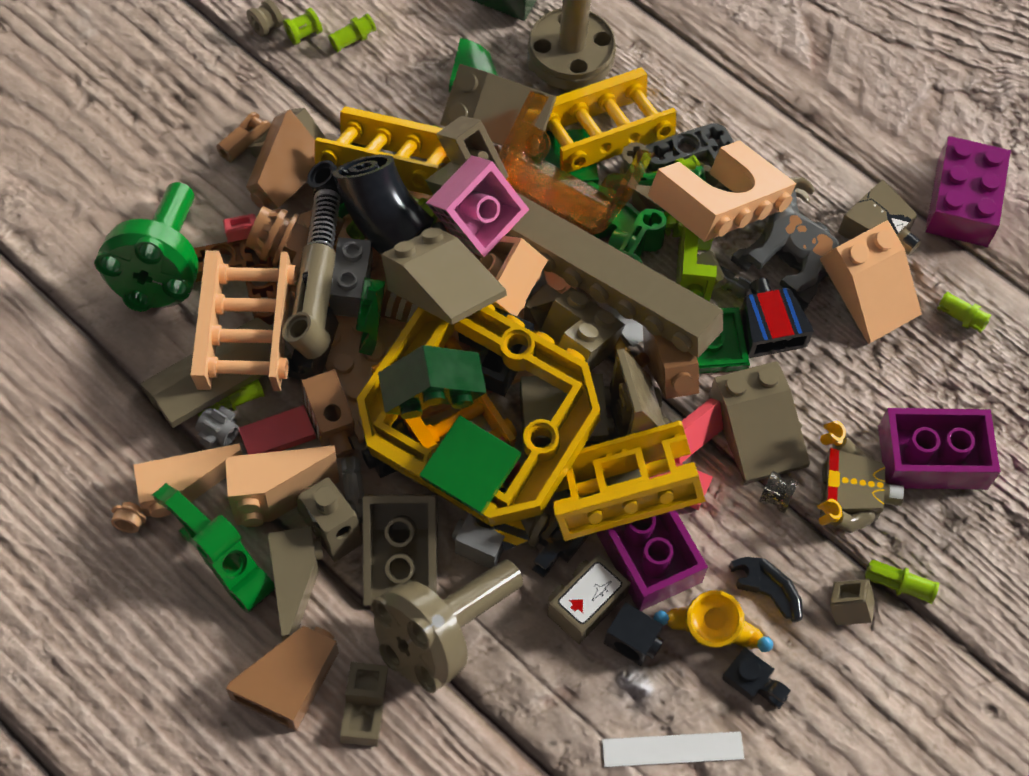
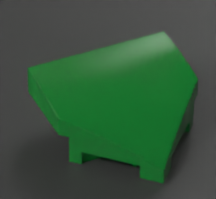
(369, 314)

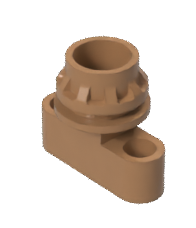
(277, 233)

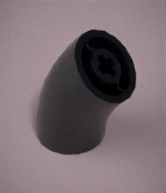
(380, 201)

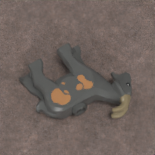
(796, 242)

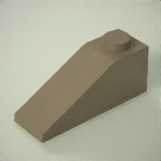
(294, 572)

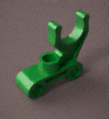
(635, 231)
(214, 541)

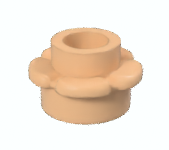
(128, 517)

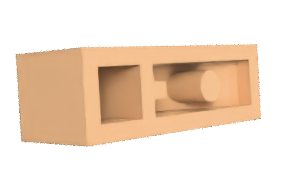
(188, 473)

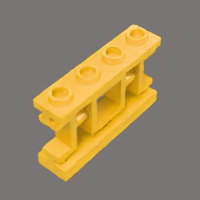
(633, 498)

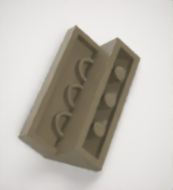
(176, 394)

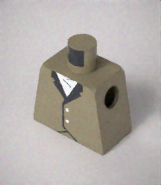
(877, 207)
(327, 513)

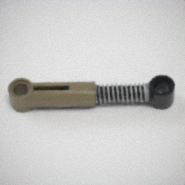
(306, 326)

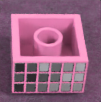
(478, 205)

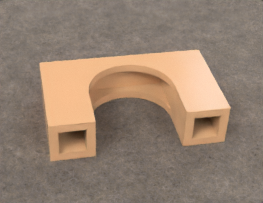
(711, 212)

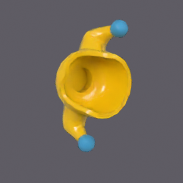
(715, 622)

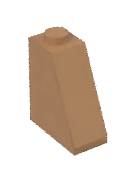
(282, 162)
(672, 369)
(287, 677)

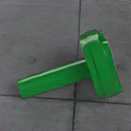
(151, 259)

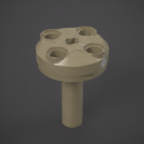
(571, 46)
(424, 633)

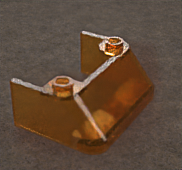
(555, 189)

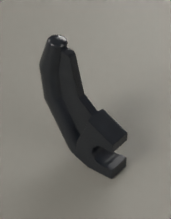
(769, 580)

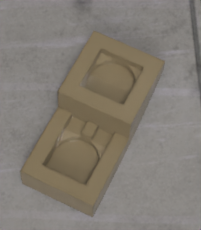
(364, 704)

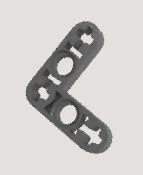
(697, 138)

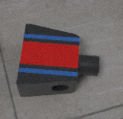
(773, 320)

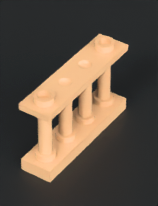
(213, 304)

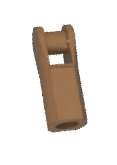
(241, 138)

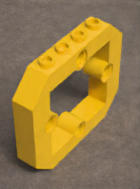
(544, 466)

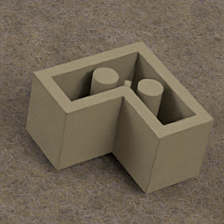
(460, 141)
(583, 327)

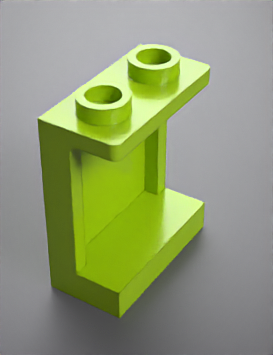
(690, 275)

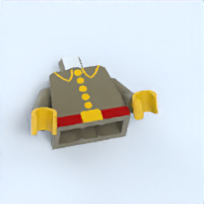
(852, 484)

